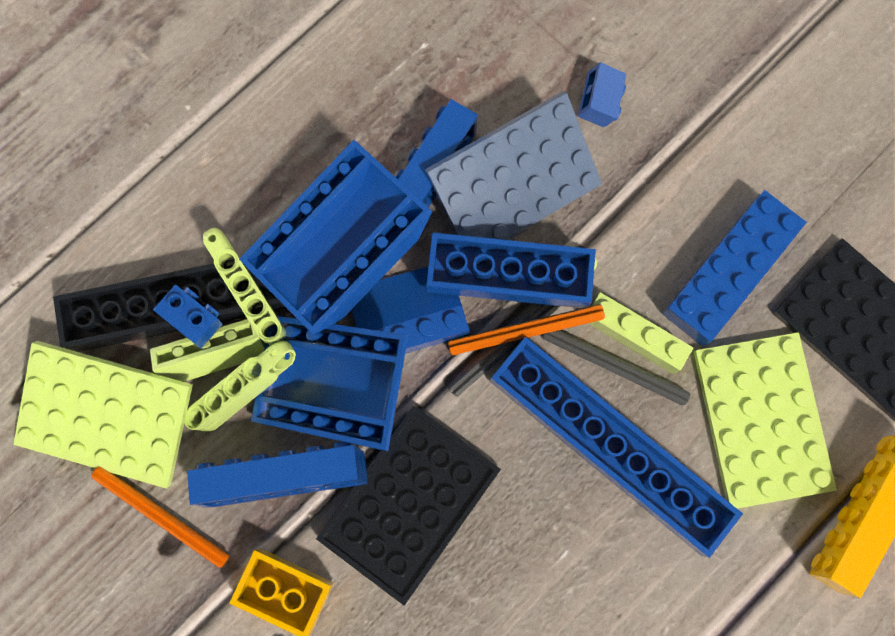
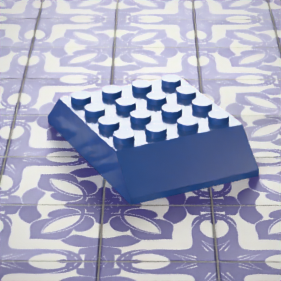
(337, 239)
(338, 384)

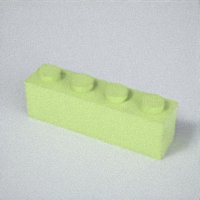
(641, 335)
(225, 349)

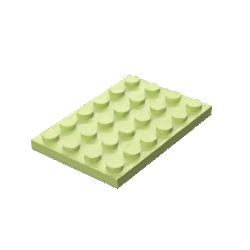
(102, 414)
(764, 421)

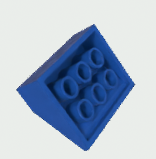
(405, 307)

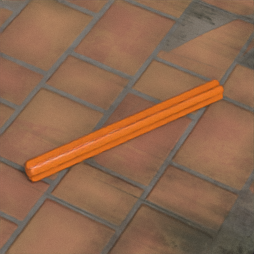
(526, 329)
(160, 516)

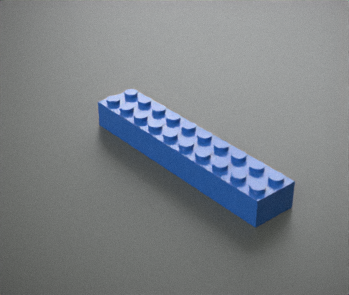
(616, 448)

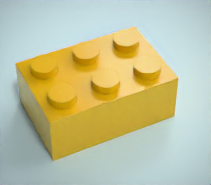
(281, 593)

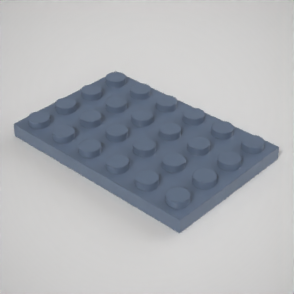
(516, 173)

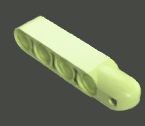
(221, 251)
(239, 388)

